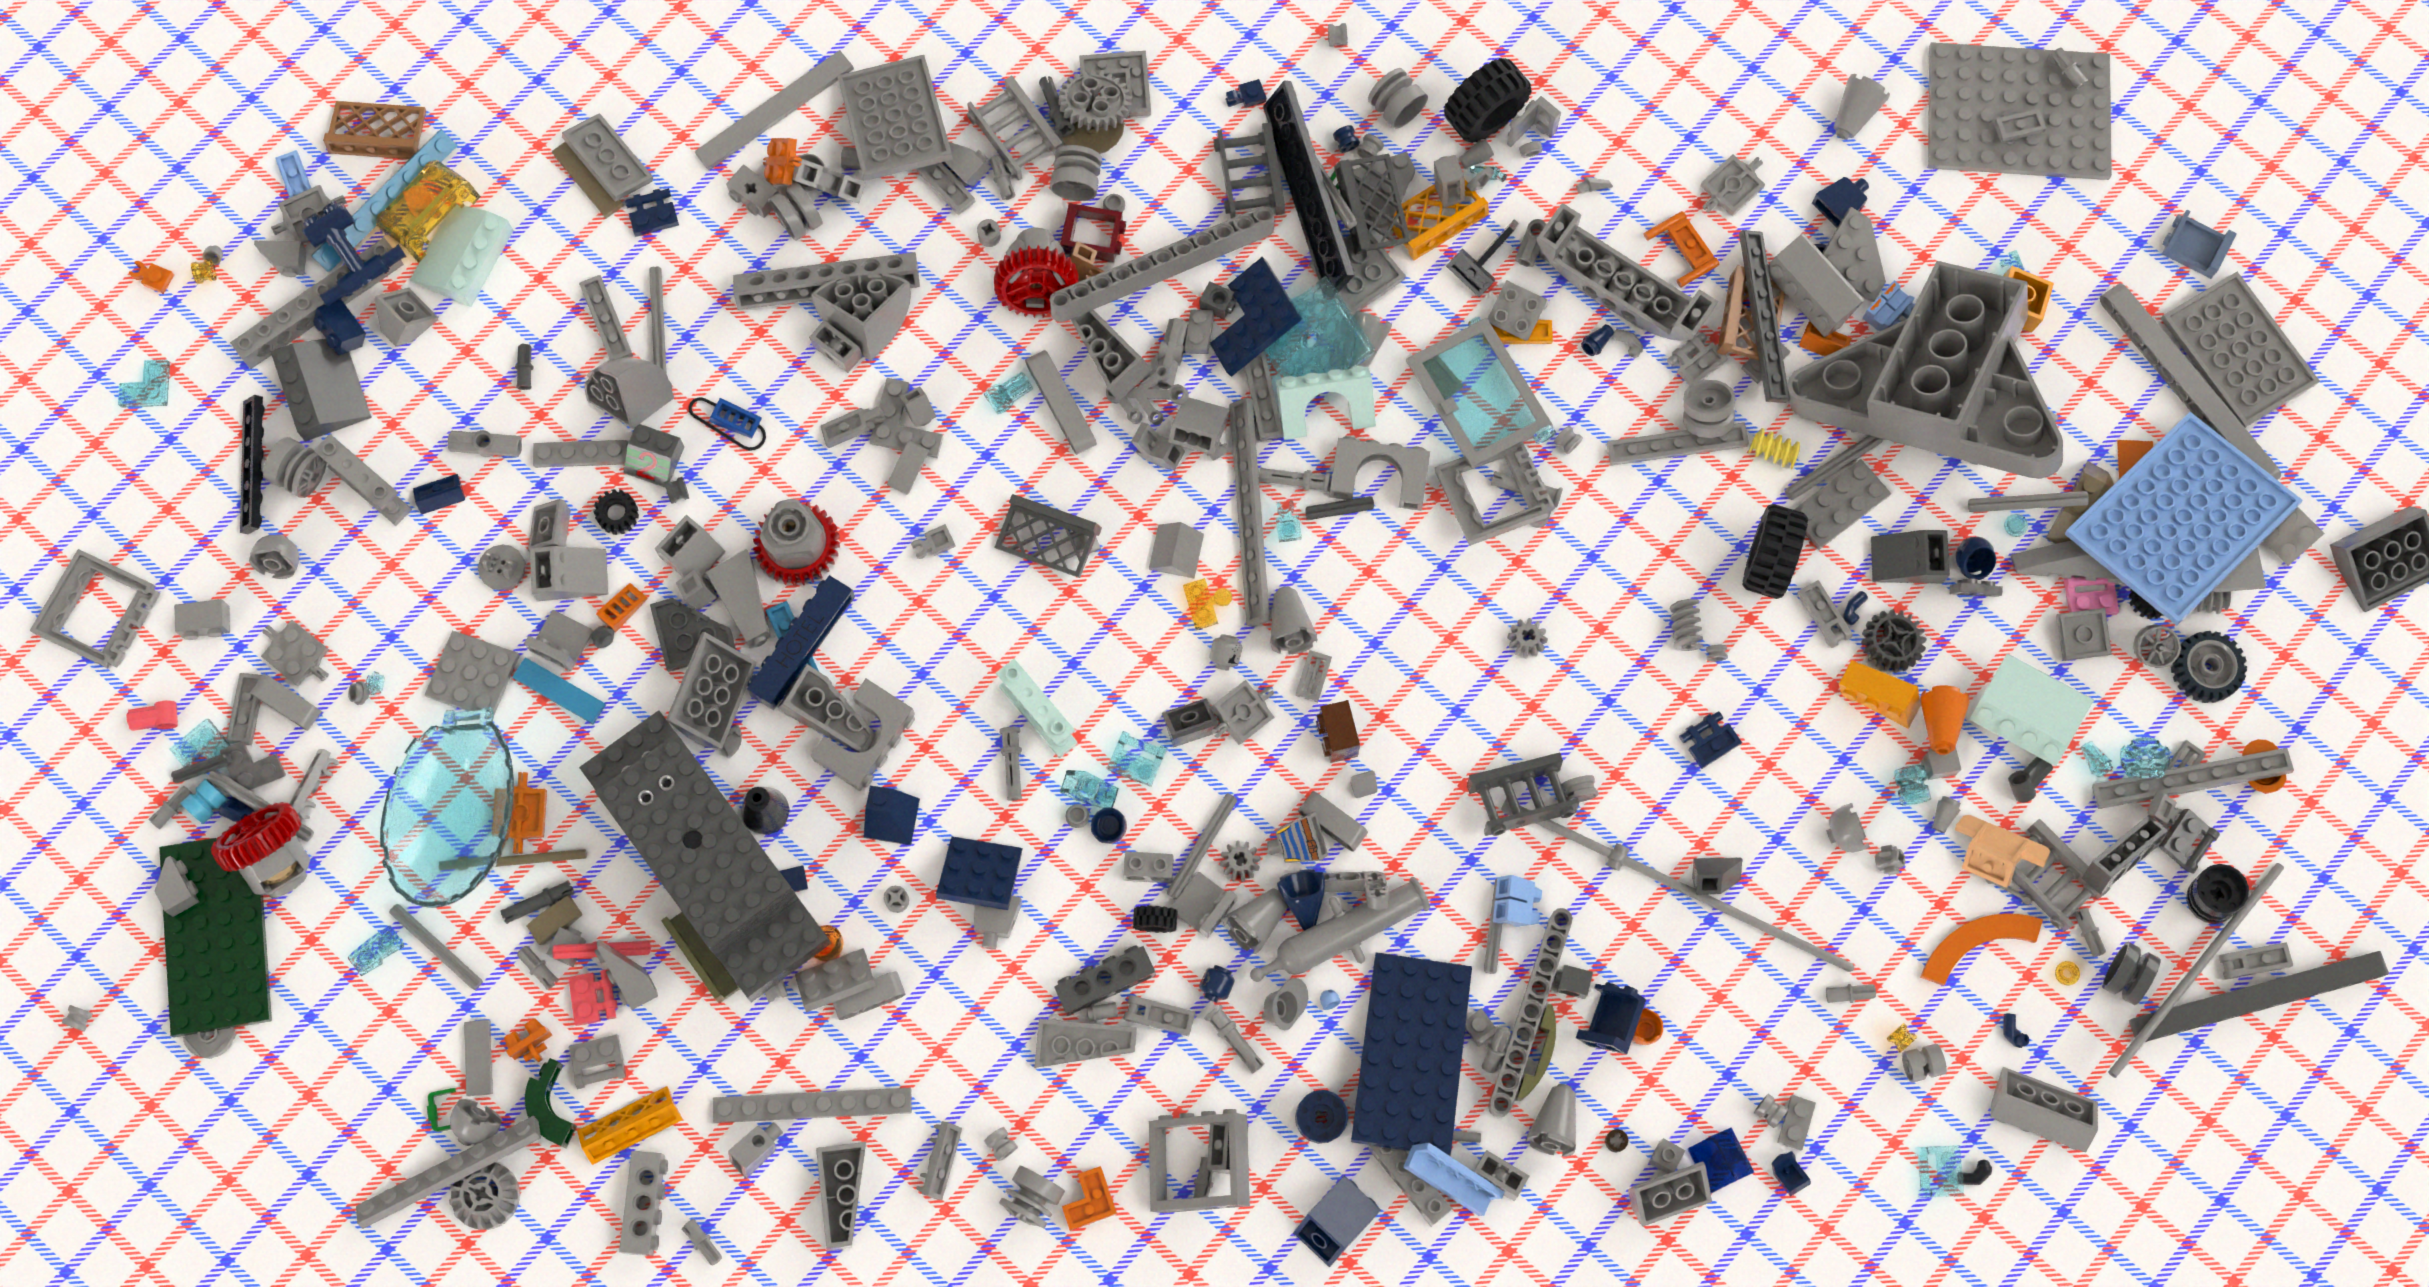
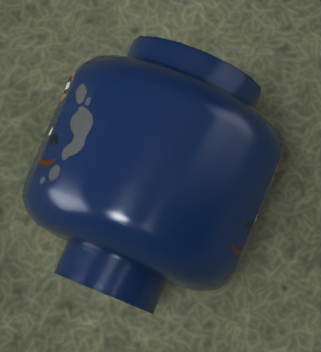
(1217, 983)

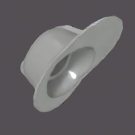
(1286, 1004)

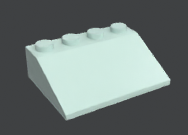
(463, 253)
(2031, 709)

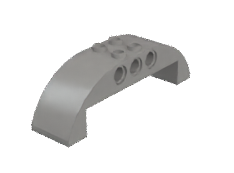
(1621, 282)

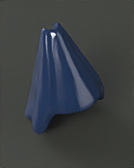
(1303, 895)

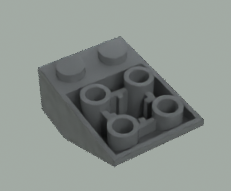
(1910, 557)

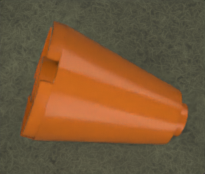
(1944, 715)

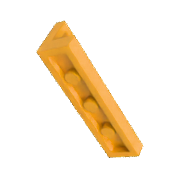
(630, 1127)

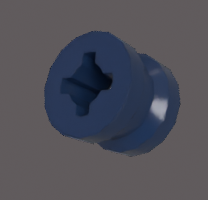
(1346, 138)

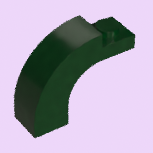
(538, 1104)

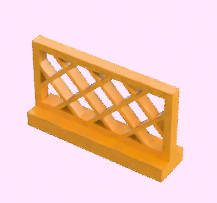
(1442, 230)

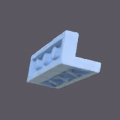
(1452, 1178)

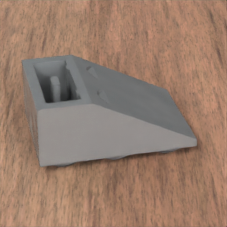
(568, 572)

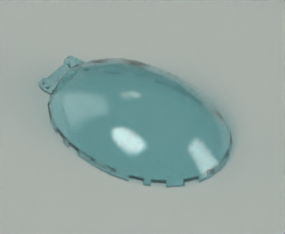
(448, 810)

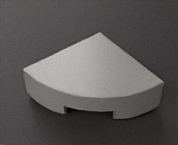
(1480, 179)
(733, 741)

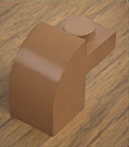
(1084, 259)

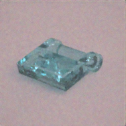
(1133, 765)
(1948, 1171)

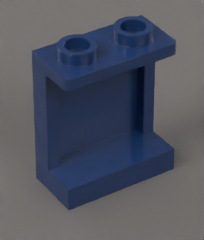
(1613, 1019)

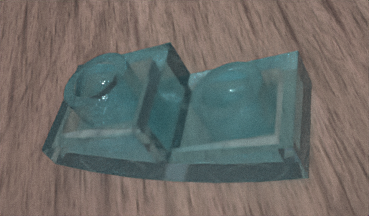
(374, 950)

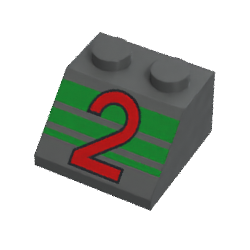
(652, 455)

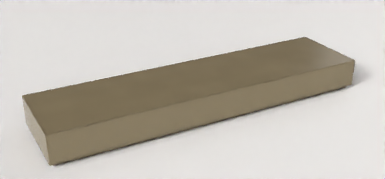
(586, 181)

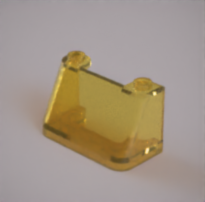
(424, 206)

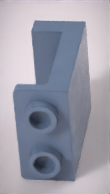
(2197, 245)

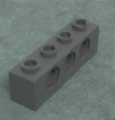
(2124, 854)
(1142, 971)

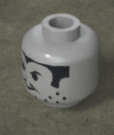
(1225, 652)

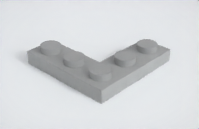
(1121, 64)
(891, 433)

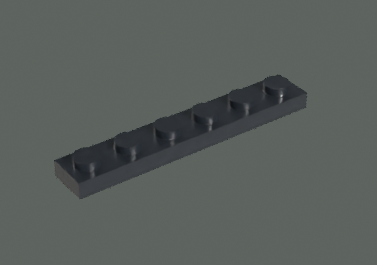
(251, 464)

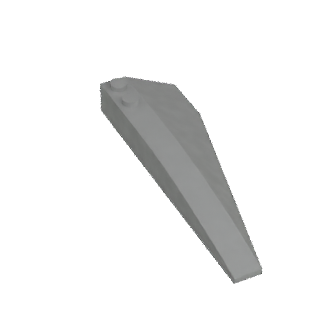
(2070, 559)

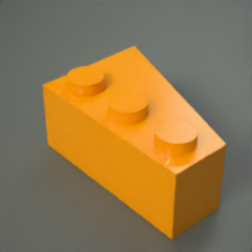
(1881, 693)

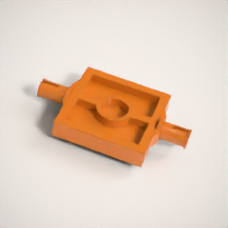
(781, 161)
(528, 813)

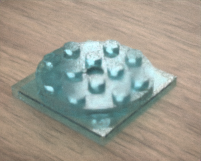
(1338, 335)

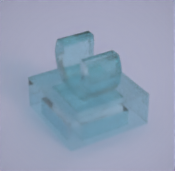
(2015, 260)

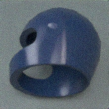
(1975, 555)

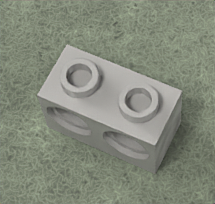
(1449, 180)
(1148, 867)

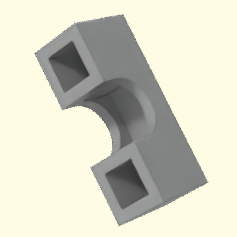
(829, 181)

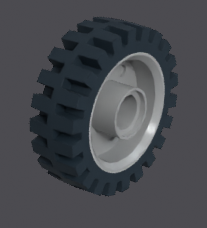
(2224, 658)

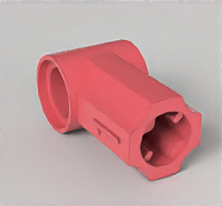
(160, 716)

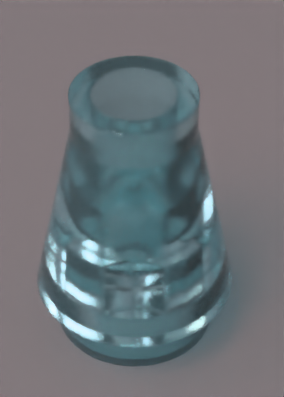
(2097, 761)

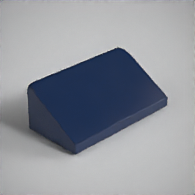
(439, 494)

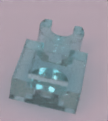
(1287, 525)

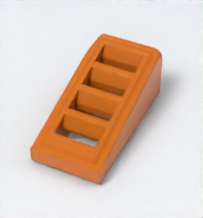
(621, 618)

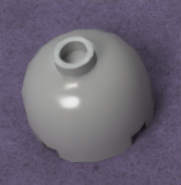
(275, 555)
(1846, 830)
(472, 1123)

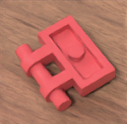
(585, 999)

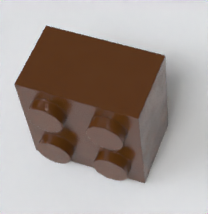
(1338, 731)

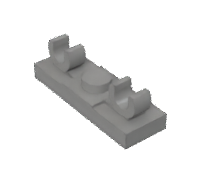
(310, 782)
(940, 1160)

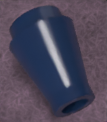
(1596, 341)

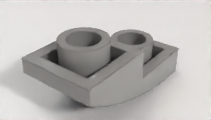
(908, 467)

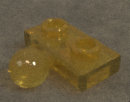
(1202, 603)

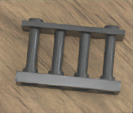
(1271, 179)
(1526, 772)

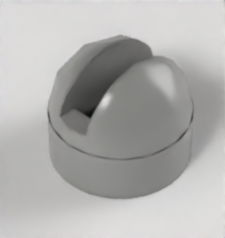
(211, 251)

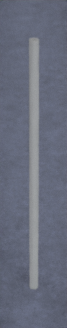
(2194, 972)

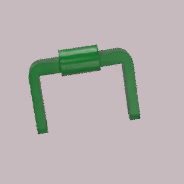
(432, 1109)

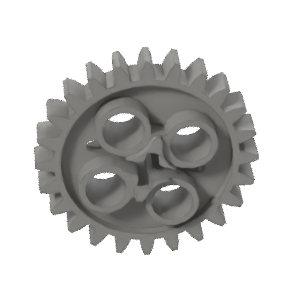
(1107, 108)

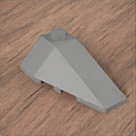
(821, 707)

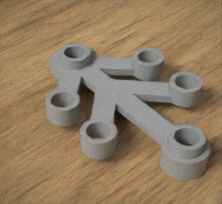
(1144, 392)

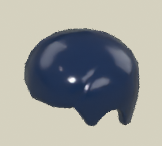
(1108, 825)

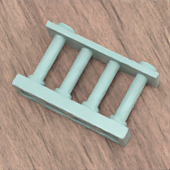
(1036, 708)

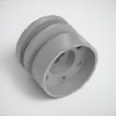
(1397, 98)
(1076, 173)
(294, 467)
(1031, 1197)

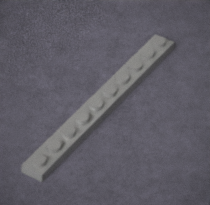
(1249, 512)

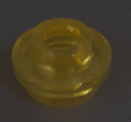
(2072, 968)

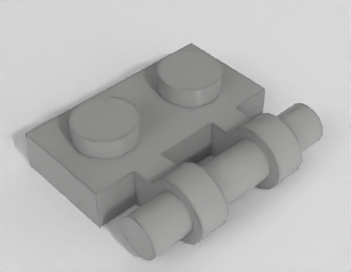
(1701, 364)

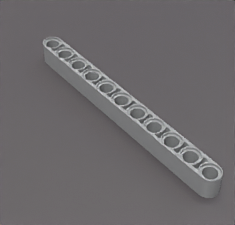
(1161, 264)
(2181, 374)

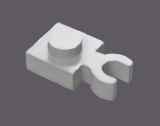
(937, 541)
(2163, 809)

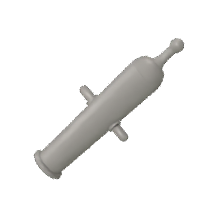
(1344, 932)

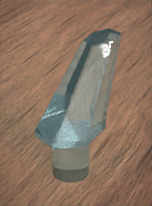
(1500, 176)

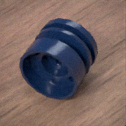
(1322, 1102)

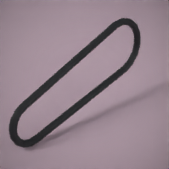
(722, 433)

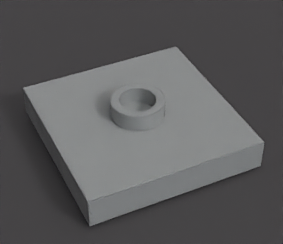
(2084, 634)

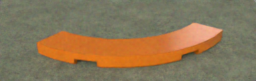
(1974, 934)

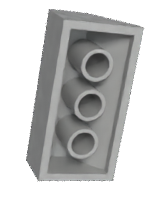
(1814, 285)
(2045, 1110)

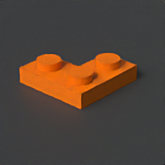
(1096, 1204)

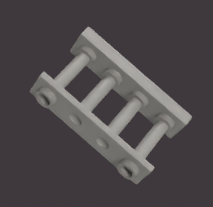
(1025, 108)
(363, 480)
(2074, 869)

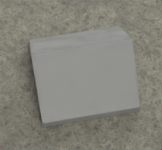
(550, 524)
(1176, 549)

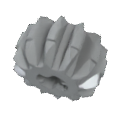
(1532, 645)
(1249, 858)

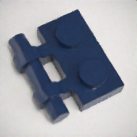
(653, 218)
(1713, 746)

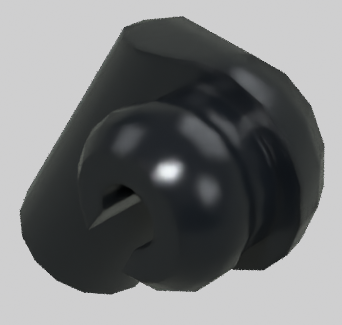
(1979, 1175)

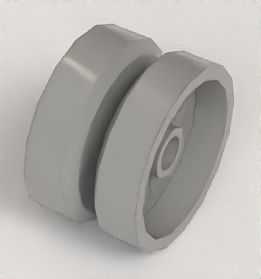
(795, 212)
(1709, 408)

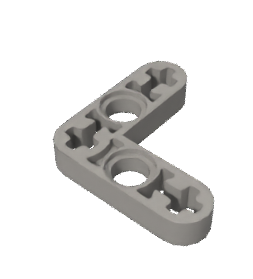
(1371, 882)

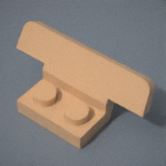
(1997, 851)

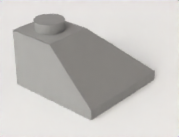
(403, 316)

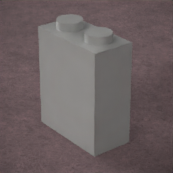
(1199, 425)

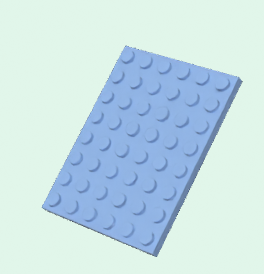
(2183, 518)

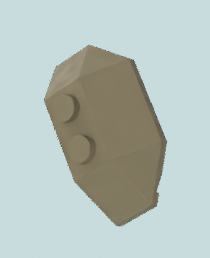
(2092, 480)

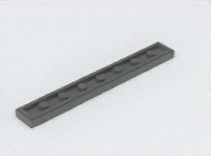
(1764, 316)

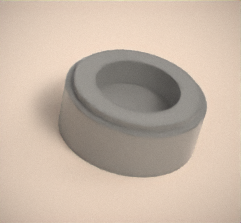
(1530, 149)

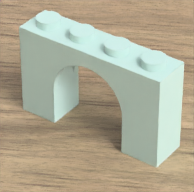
(1297, 392)

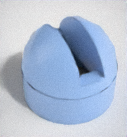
(1329, 999)

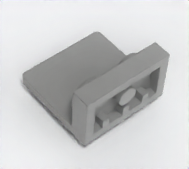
(1537, 113)
(1517, 310)
(560, 640)
(1204, 904)

